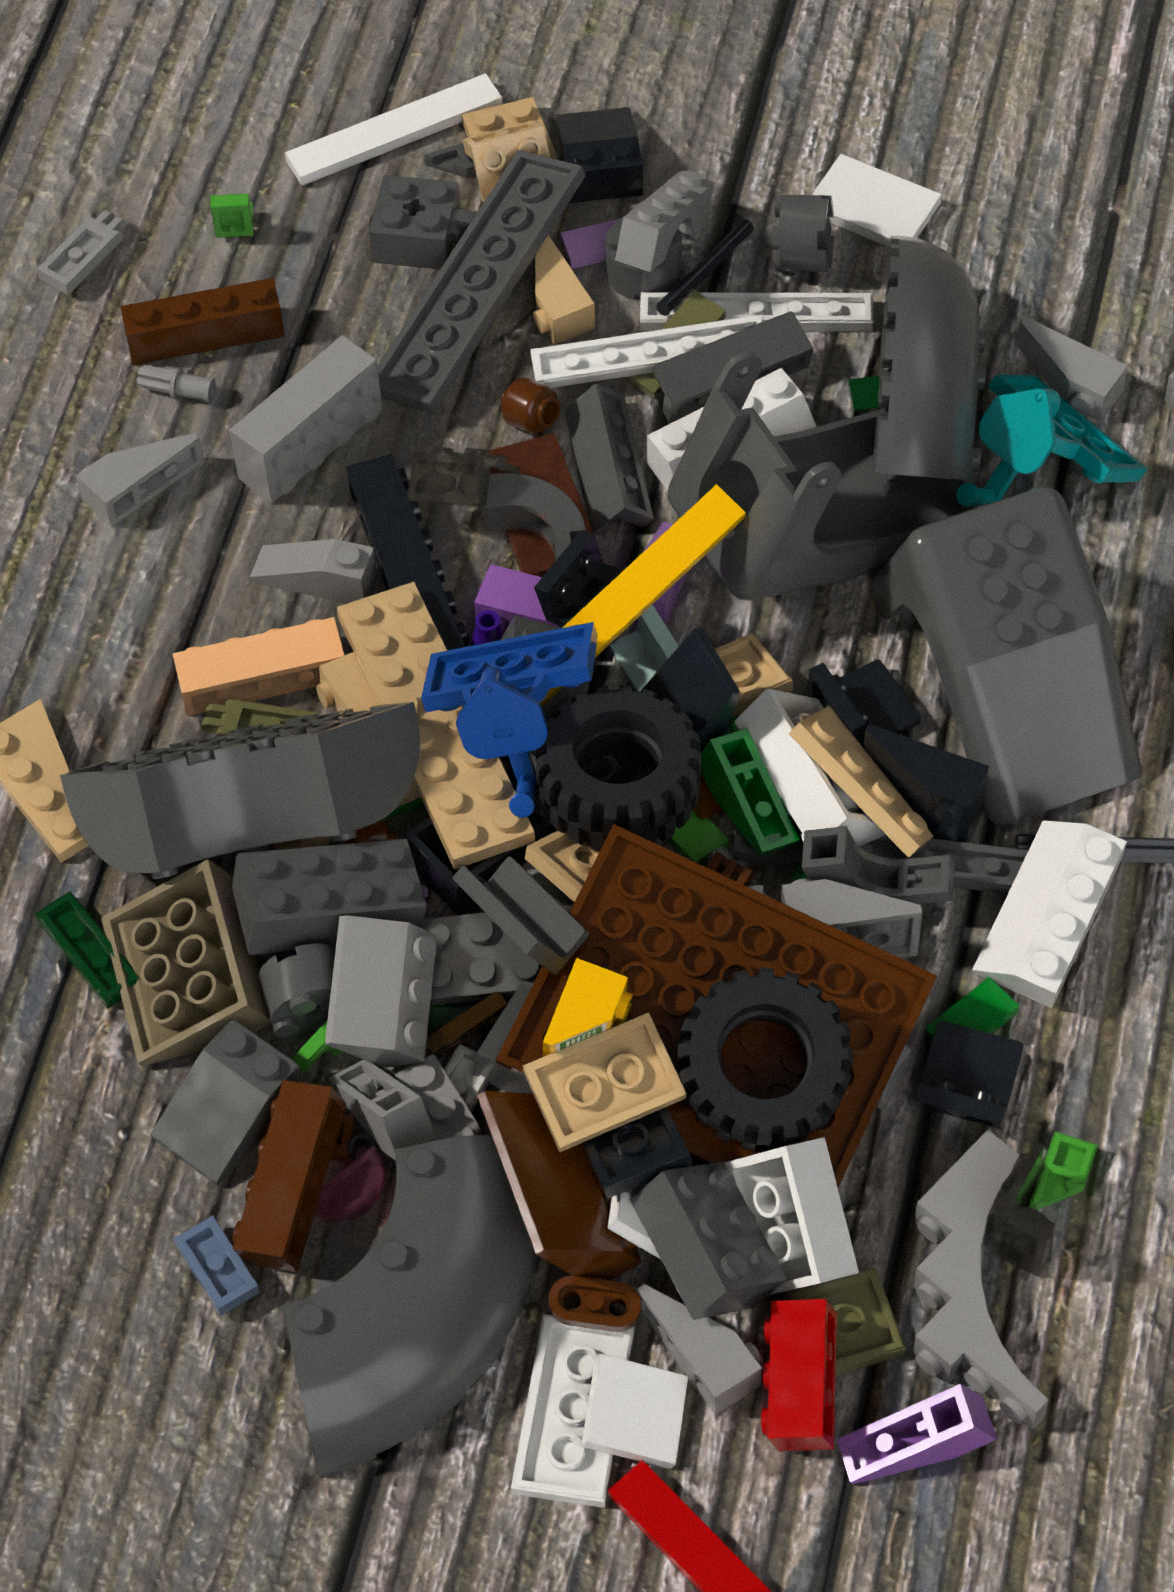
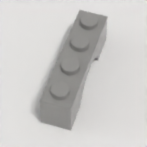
(651, 225)

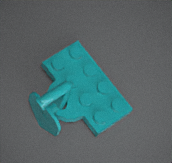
(1029, 424)

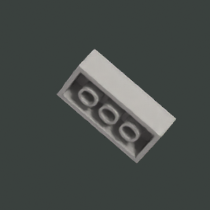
(306, 419)

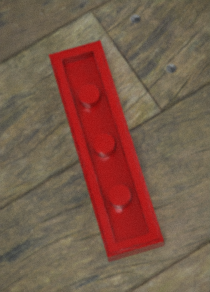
(681, 1533)

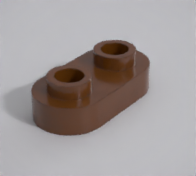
(596, 1300)

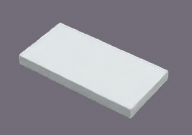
(550, 1451)

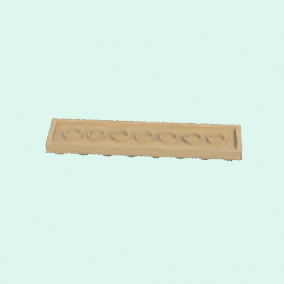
(461, 792)

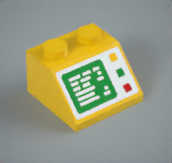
(589, 1005)

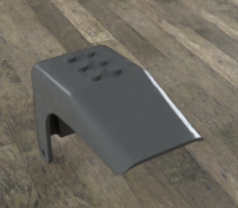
(806, 494)
(1019, 650)

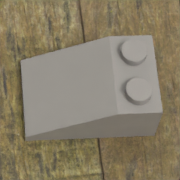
(861, 913)

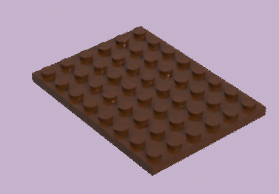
(686, 928)

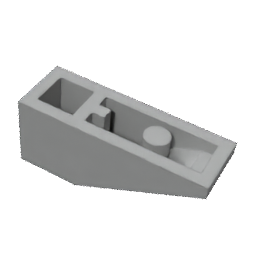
(1074, 370)
(135, 475)
(318, 568)
(383, 1107)
(705, 1350)

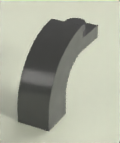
(534, 506)
(837, 857)

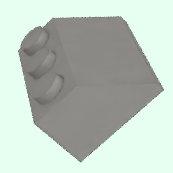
(381, 990)

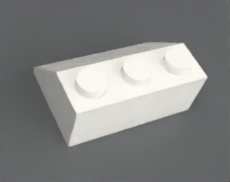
(798, 1211)

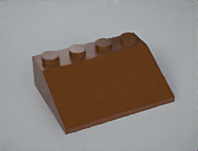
(555, 1191)

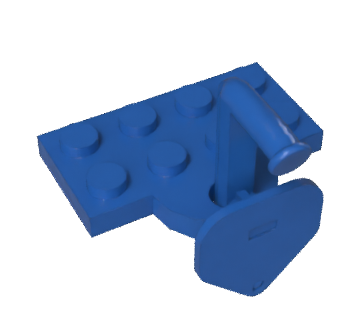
(502, 695)

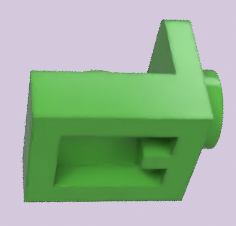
(232, 215)

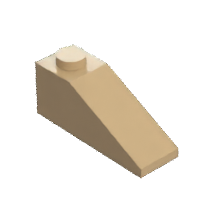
(561, 300)

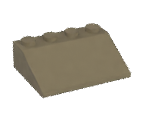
(188, 963)

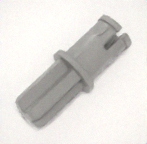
(176, 383)

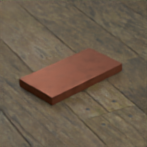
(544, 460)

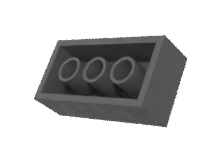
(301, 892)

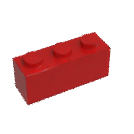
(800, 1375)

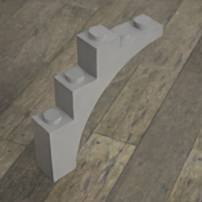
(950, 1279)

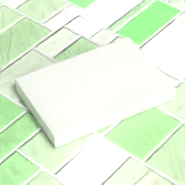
(876, 201)

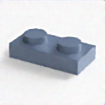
(216, 1265)

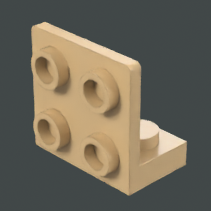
(495, 150)

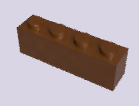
(203, 321)
(289, 1176)

